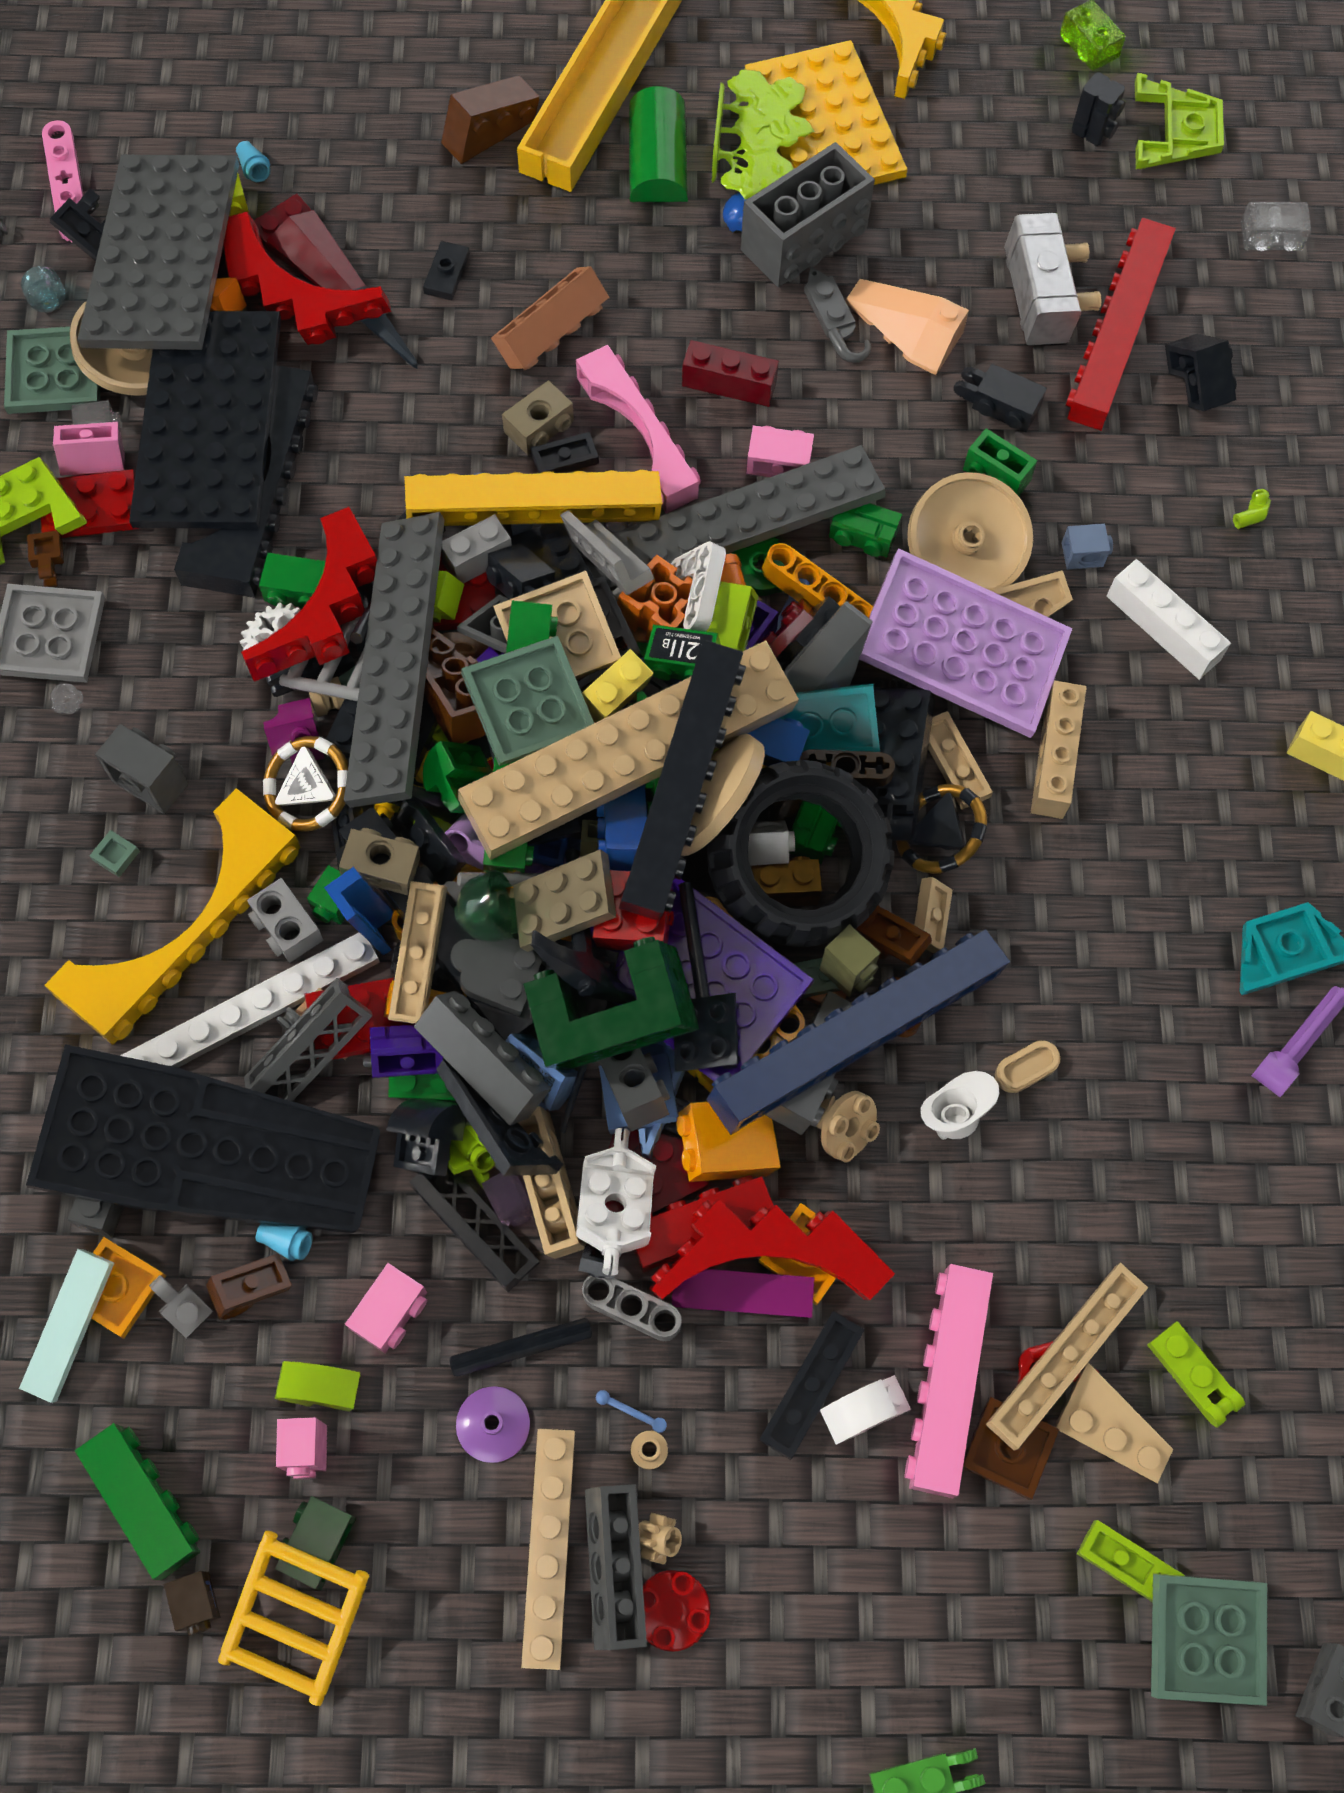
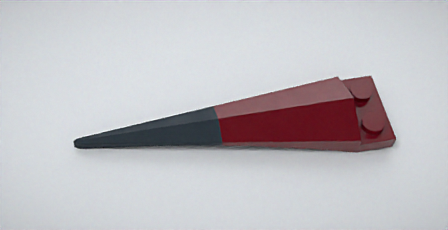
(306, 245)

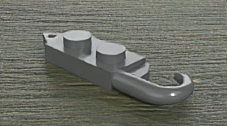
(833, 314)

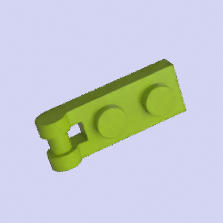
(1195, 1374)
(1123, 1559)

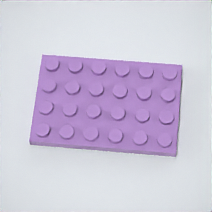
(964, 643)

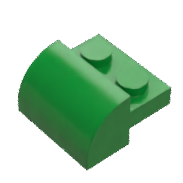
(451, 768)

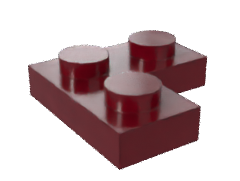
(795, 619)

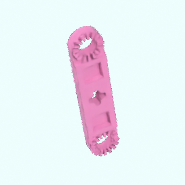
(62, 164)

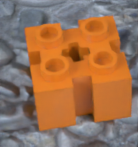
(659, 601)

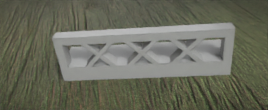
(608, 554)

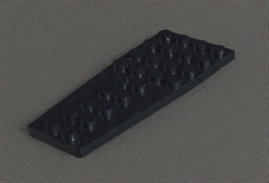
(198, 1146)

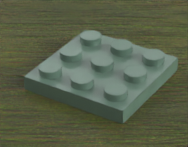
(44, 373)
(527, 699)
(1209, 1640)

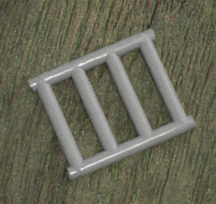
(322, 684)

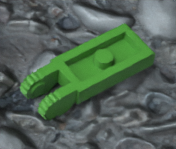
(927, 1775)

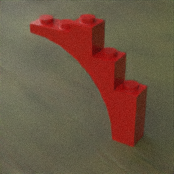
(314, 307)
(335, 602)
(724, 1237)

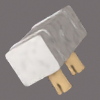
(1044, 279)

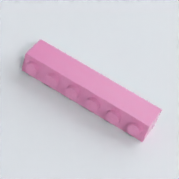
(950, 1381)

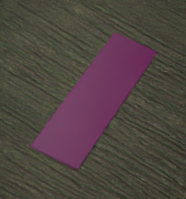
(747, 1293)

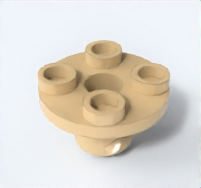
(848, 1125)

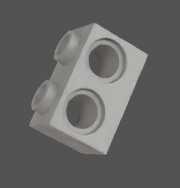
(288, 918)

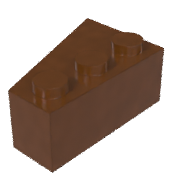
(487, 115)

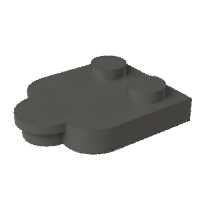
(495, 972)

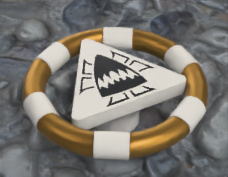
(305, 783)

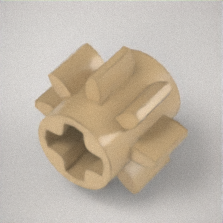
(659, 1538)

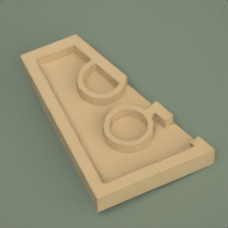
(1041, 594)
(1109, 1425)

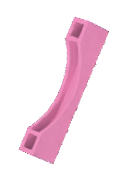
(608, 383)

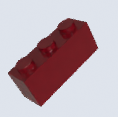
(729, 373)

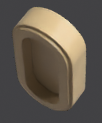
(1027, 1066)

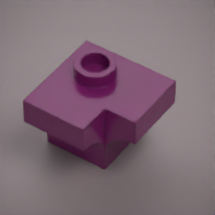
(292, 721)

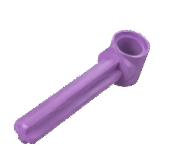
(1281, 1067)

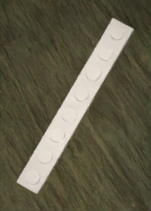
(257, 1004)

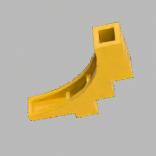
(914, 37)

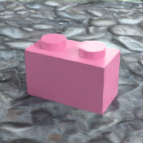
(88, 448)
(777, 450)
(387, 1309)
(301, 1447)

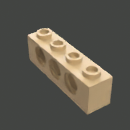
(1058, 750)
(552, 1194)

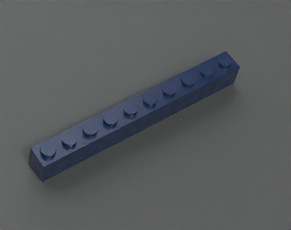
(856, 1031)

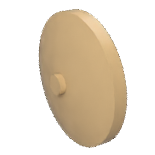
(113, 369)
(972, 529)
(731, 783)

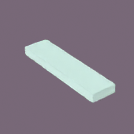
(66, 1325)

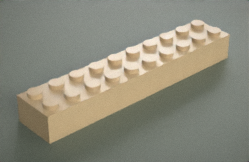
(609, 758)

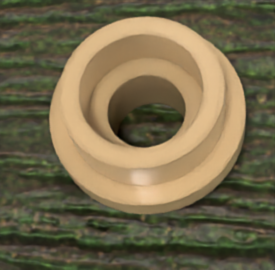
(649, 1462)

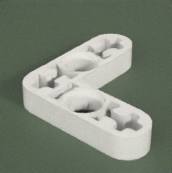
(705, 568)

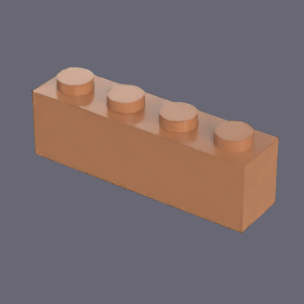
(550, 318)

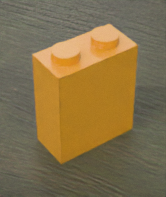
(716, 1154)

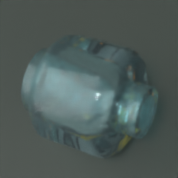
(41, 287)

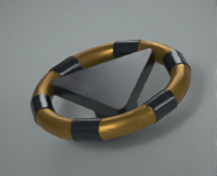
(943, 829)

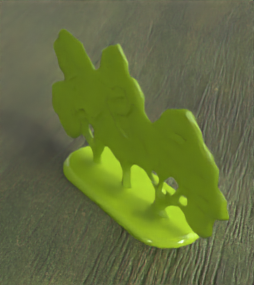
(762, 129)

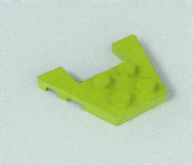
(1191, 124)
(31, 494)

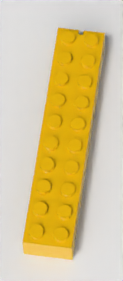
(592, 89)

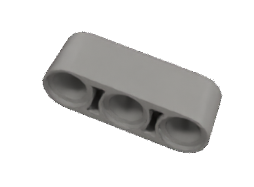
(643, 1321)

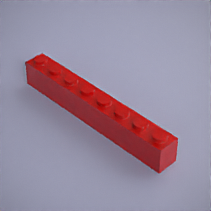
(1121, 323)

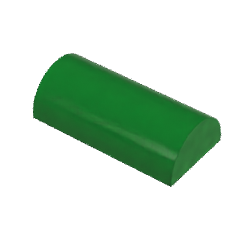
(657, 146)

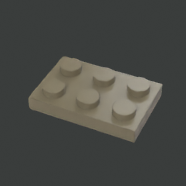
(565, 899)

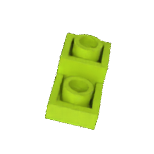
(317, 1385)

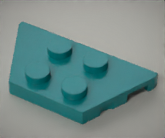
(1287, 947)

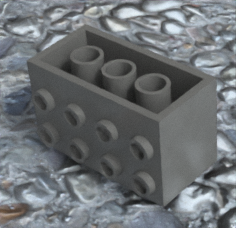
(806, 214)

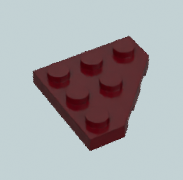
(670, 1178)

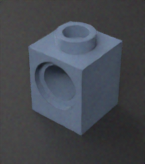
(1086, 546)

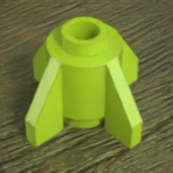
(470, 1155)

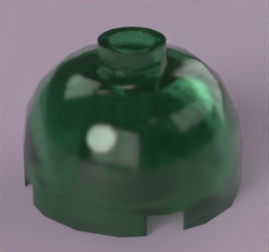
(486, 908)

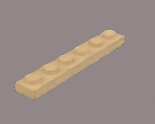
(1066, 1356)
(548, 1550)

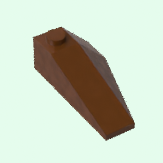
(448, 692)

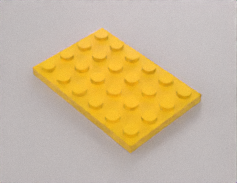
(839, 109)

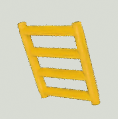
(341, 1618)

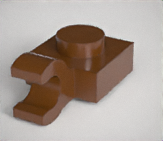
(45, 552)

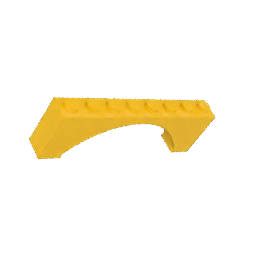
(117, 994)

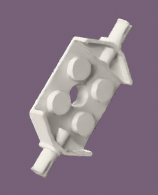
(620, 1177)

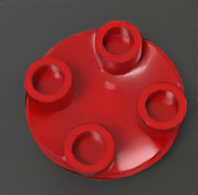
(675, 1610)

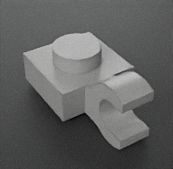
(183, 1308)

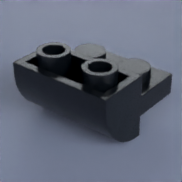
(426, 1134)

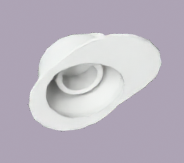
(960, 1104)

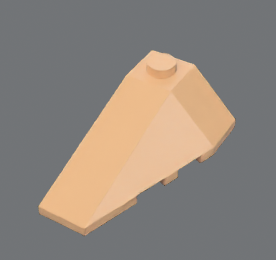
(916, 322)

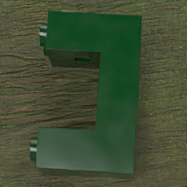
(575, 1039)

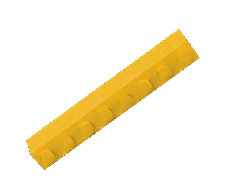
(536, 497)

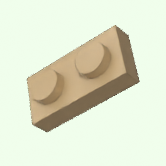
(933, 911)

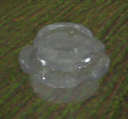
(63, 692)

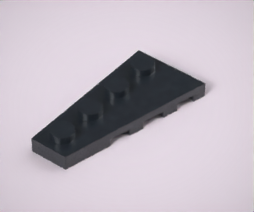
(509, 1146)

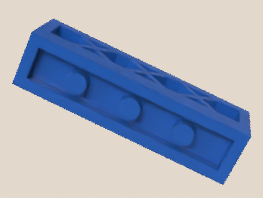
(361, 906)

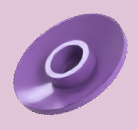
(495, 1444)

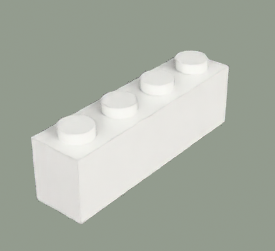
(1168, 619)

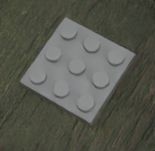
(49, 632)

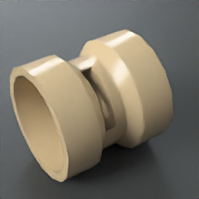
(324, 703)

